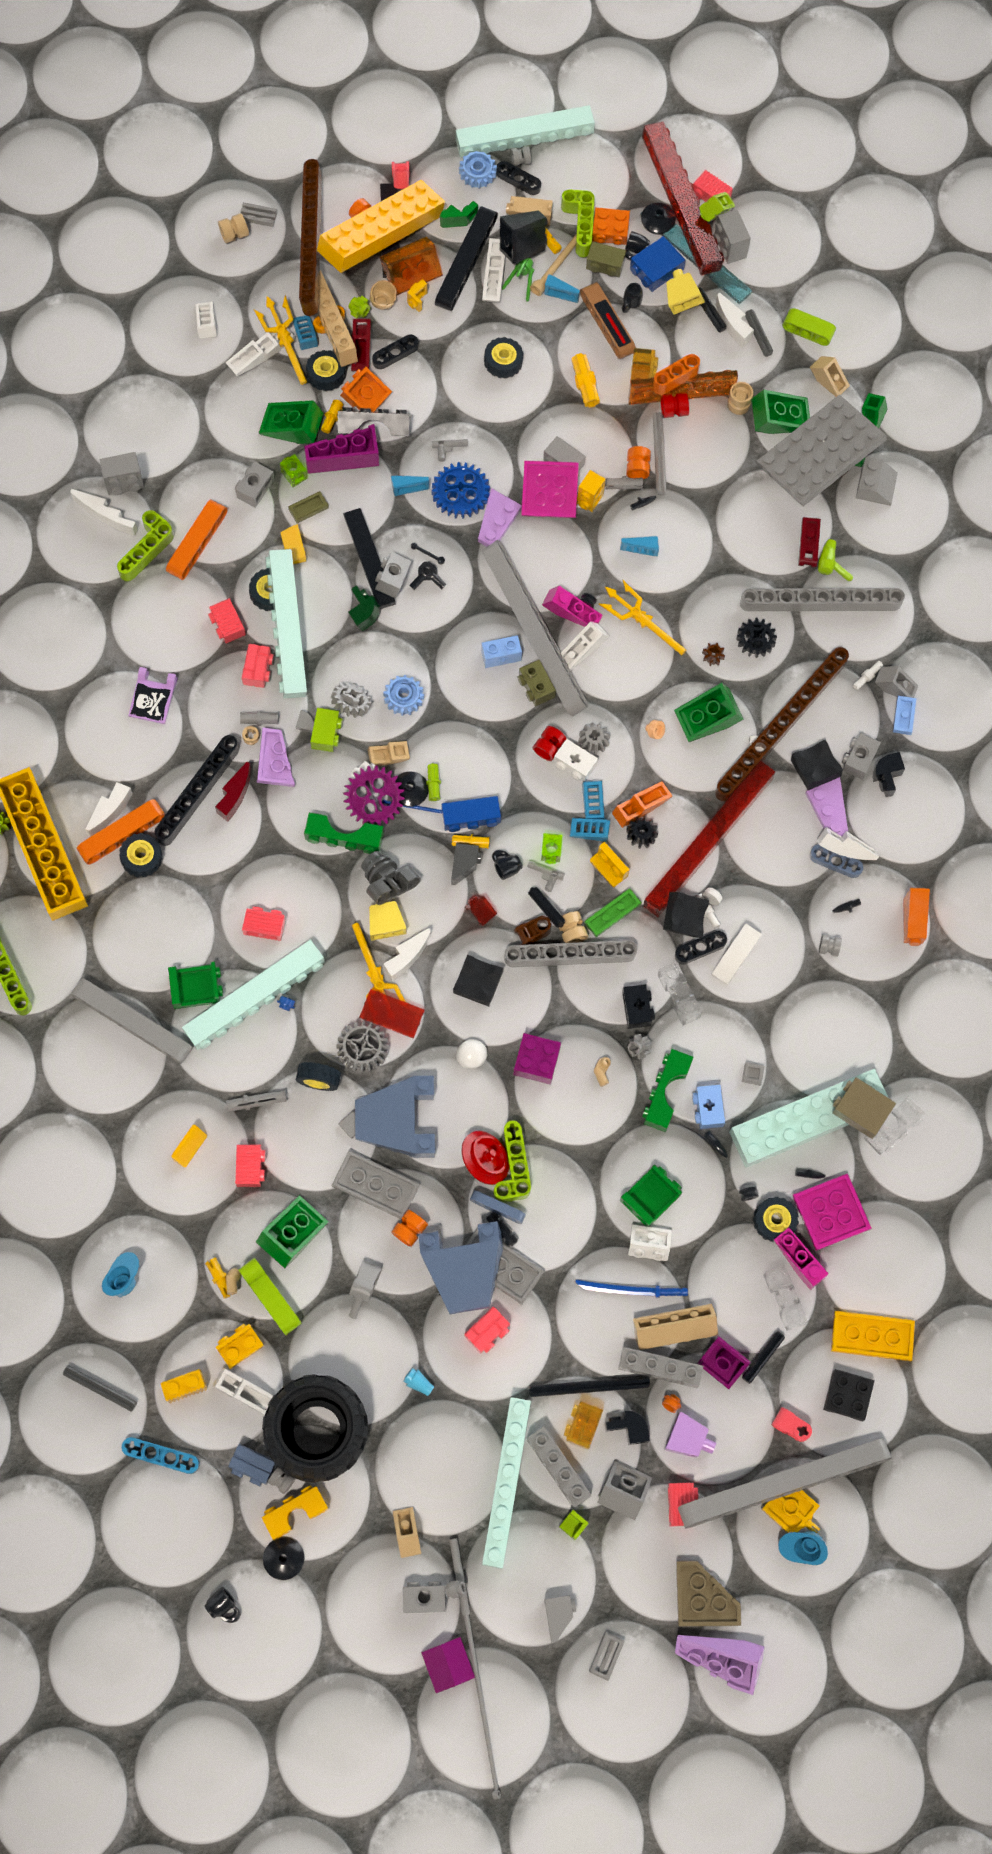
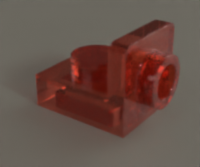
(480, 909)

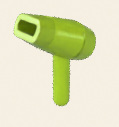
(827, 561)

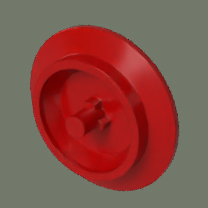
(485, 1157)

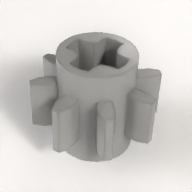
(639, 1046)

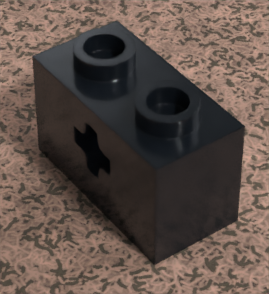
(634, 1017)

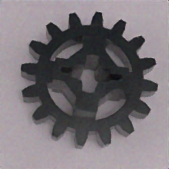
(756, 630)

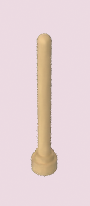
(538, 286)

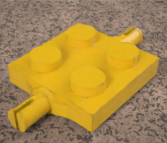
(793, 1512)

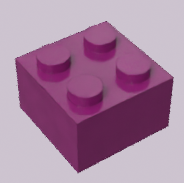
(537, 1058)

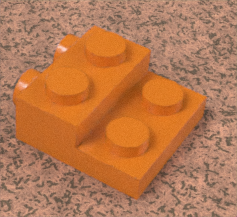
(610, 226)
(365, 390)

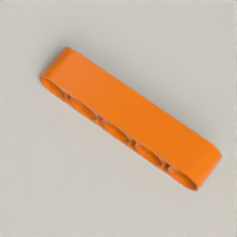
(196, 539)
(113, 835)

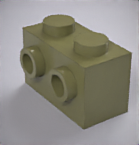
(605, 259)
(537, 683)

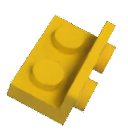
(609, 865)
(239, 1345)

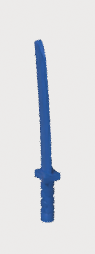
(643, 1291)

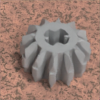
(594, 745)

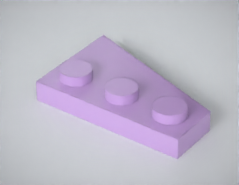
(273, 760)
(829, 806)

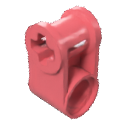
(400, 175)
(788, 1423)

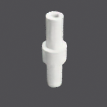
(867, 675)
(710, 914)

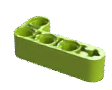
(580, 203)
(129, 566)
(514, 1160)
(269, 1296)

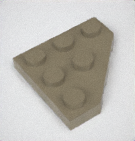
(703, 1599)

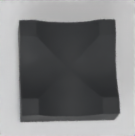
(816, 765)
(685, 914)
(478, 980)
(849, 1395)

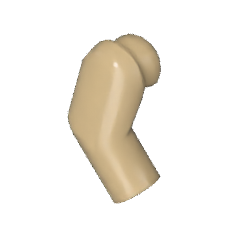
(232, 1278)

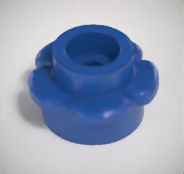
(286, 1003)

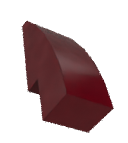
(362, 341)
(234, 792)

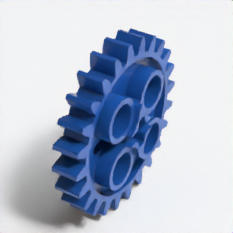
(459, 476)

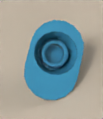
(121, 1276)
(803, 1547)

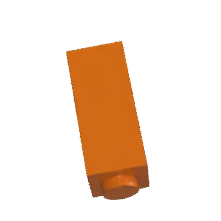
(916, 915)

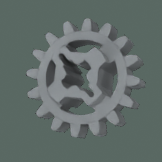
(351, 699)

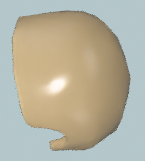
(383, 294)

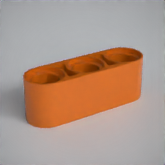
(680, 367)

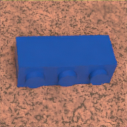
(471, 814)

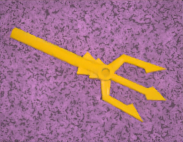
(283, 335)
(640, 616)
(374, 972)

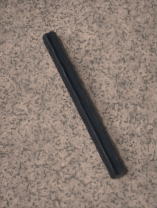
(589, 1386)

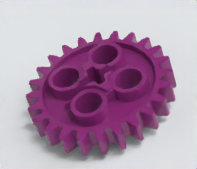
(358, 803)

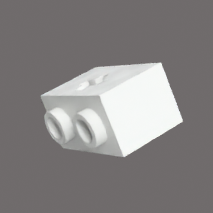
(570, 753)

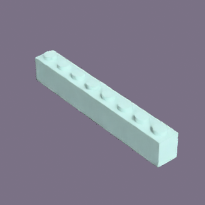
(525, 131)
(287, 623)
(253, 995)
(506, 1483)

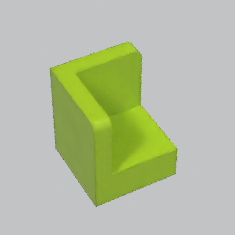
(573, 1525)

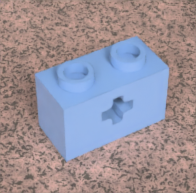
(501, 651)
(712, 1096)

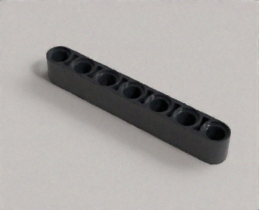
(466, 258)
(197, 781)

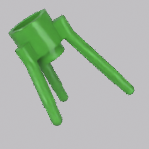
(523, 267)

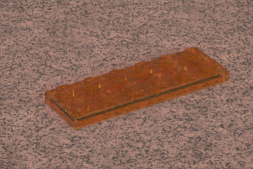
(701, 386)

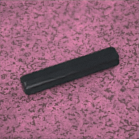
(712, 313)
(546, 907)
(763, 1357)

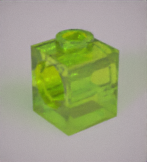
(293, 477)
(551, 840)

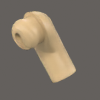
(600, 1070)

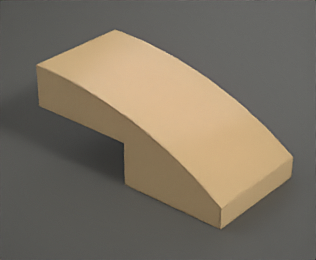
(389, 754)

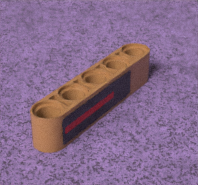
(607, 320)

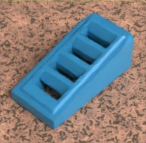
(560, 289)
(308, 342)
(408, 484)
(641, 545)
(588, 785)
(590, 822)

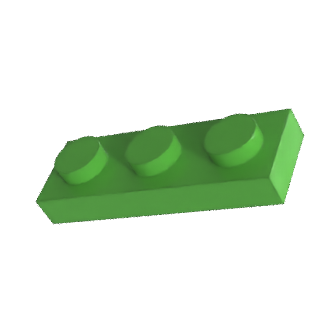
(612, 912)

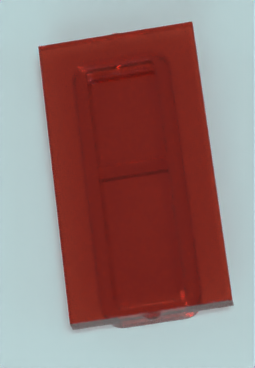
(391, 1013)

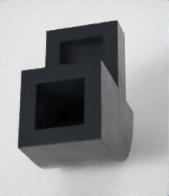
(885, 770)
(634, 1424)

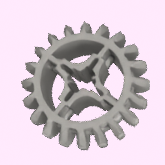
(369, 1050)

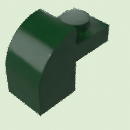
(367, 611)

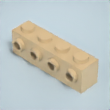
(675, 1327)

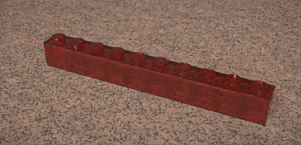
(682, 198)
(709, 838)

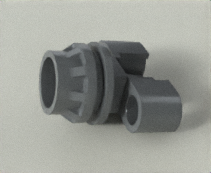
(385, 879)

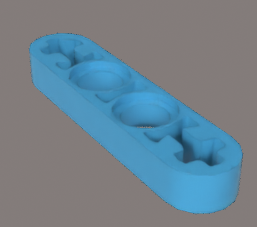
(161, 1452)

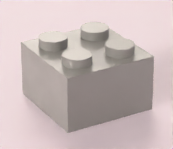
(732, 236)
(121, 473)

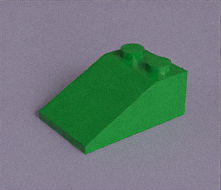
(779, 412)
(292, 421)
(709, 713)
(291, 1231)

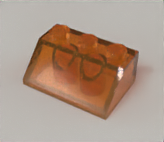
(411, 264)

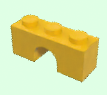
(278, 1519)

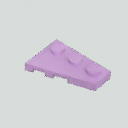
(497, 518)

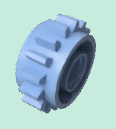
(480, 177)
(399, 686)

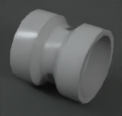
(521, 156)
(830, 945)
(281, 1480)

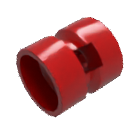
(674, 405)
(549, 744)

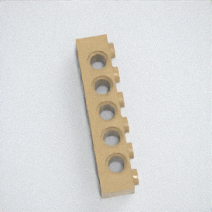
(335, 326)

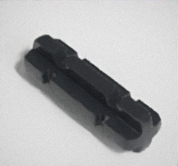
(506, 1234)

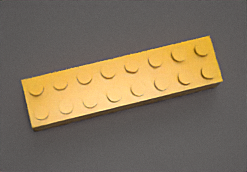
(380, 226)
(41, 844)

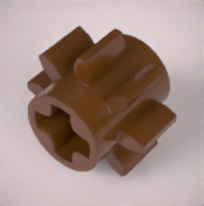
(718, 654)

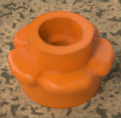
(671, 1403)

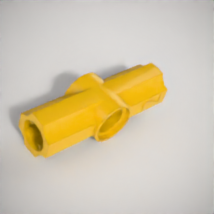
(585, 380)

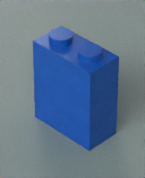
(656, 263)

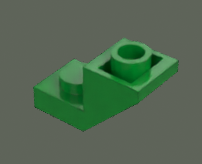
(455, 218)

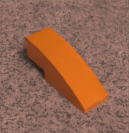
(641, 804)

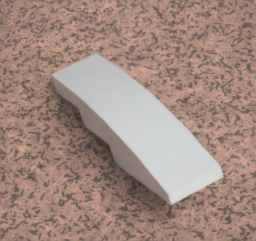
(493, 272)
(255, 353)
(99, 509)

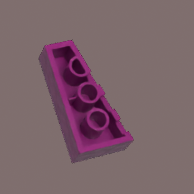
(343, 452)

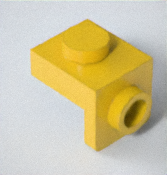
(415, 293)

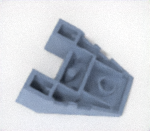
(389, 1118)
(465, 1272)

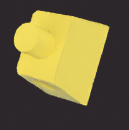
(682, 292)
(386, 921)

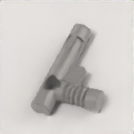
(447, 446)
(547, 874)

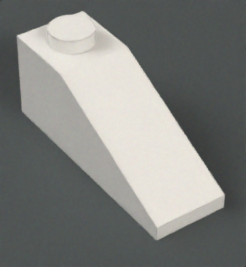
(584, 644)

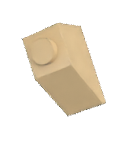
(830, 375)
(406, 1532)

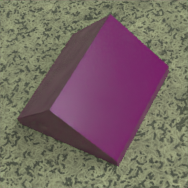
(724, 1362)
(448, 1665)

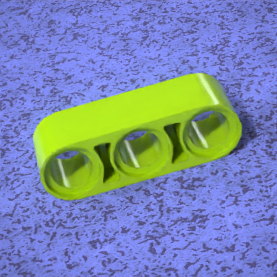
(809, 327)

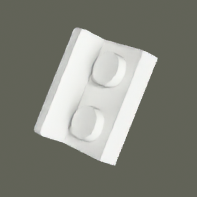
(650, 1243)

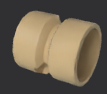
(233, 228)
(740, 398)
(572, 929)

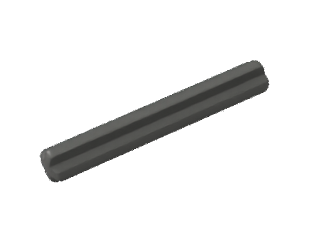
(99, 1388)

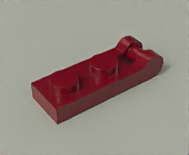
(809, 541)

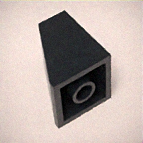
(522, 235)

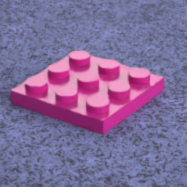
(550, 489)
(831, 1212)

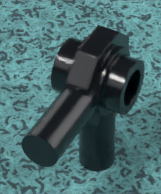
(427, 572)

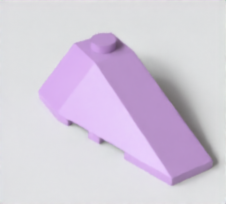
(729, 1659)

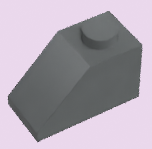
(465, 861)

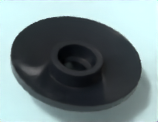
(655, 223)
(415, 795)
(294, 1560)

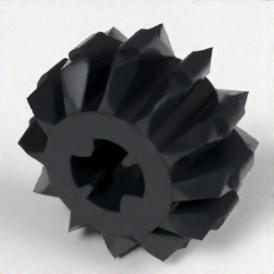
(649, 832)

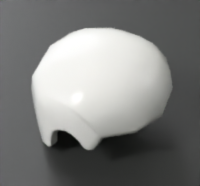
(471, 1054)

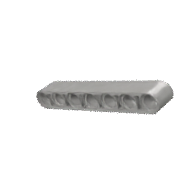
(578, 948)
(131, 1020)

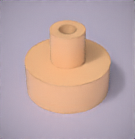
(655, 729)

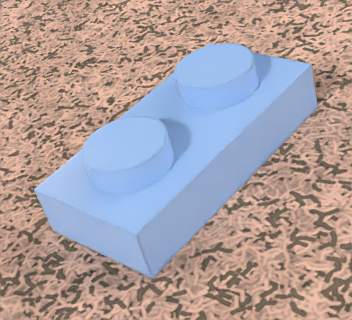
(904, 715)

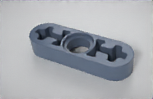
(847, 871)
(496, 1206)

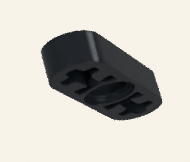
(514, 171)
(399, 344)
(686, 947)

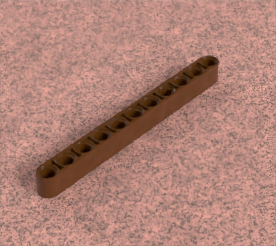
(310, 237)
(786, 716)

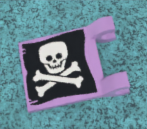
(151, 698)

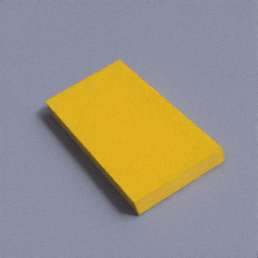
(872, 1336)

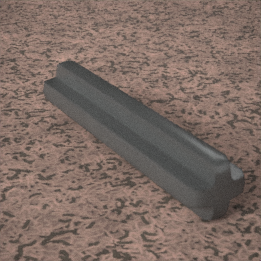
(759, 333)

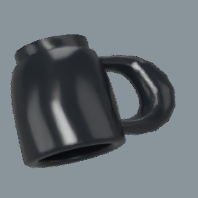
(635, 243)
(632, 297)
(506, 866)
(220, 1604)

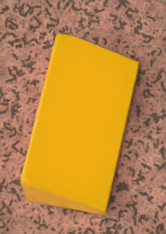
(292, 540)
(189, 1146)

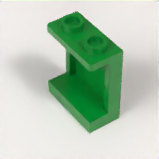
(195, 986)
(651, 1196)

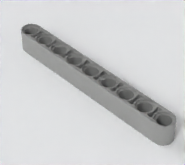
(829, 594)

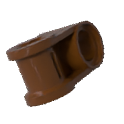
(532, 931)

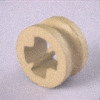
(245, 734)

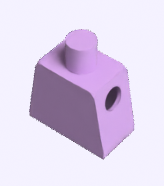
(689, 1437)

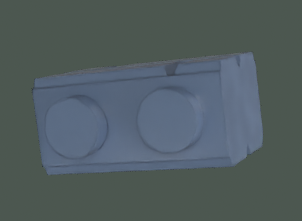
(251, 1464)

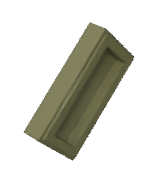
(308, 507)

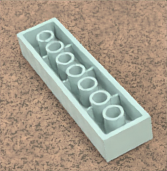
(794, 1123)

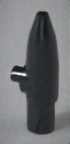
(642, 502)
(848, 906)
(716, 1144)
(809, 1174)

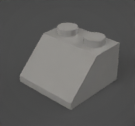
(876, 481)
(625, 1490)

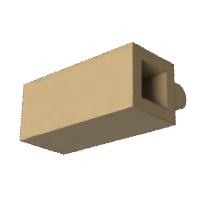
(523, 205)

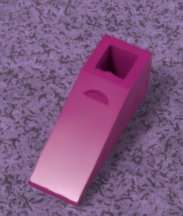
(570, 607)
(800, 1259)

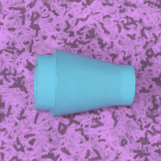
(418, 1382)

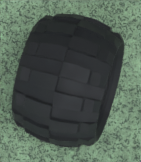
(290, 1403)

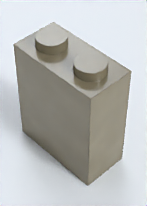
(863, 1107)

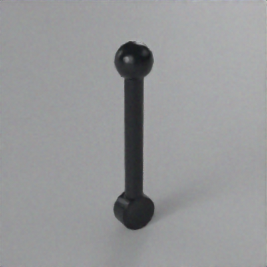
(441, 560)

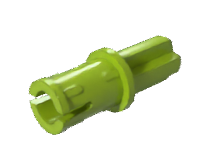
(433, 782)

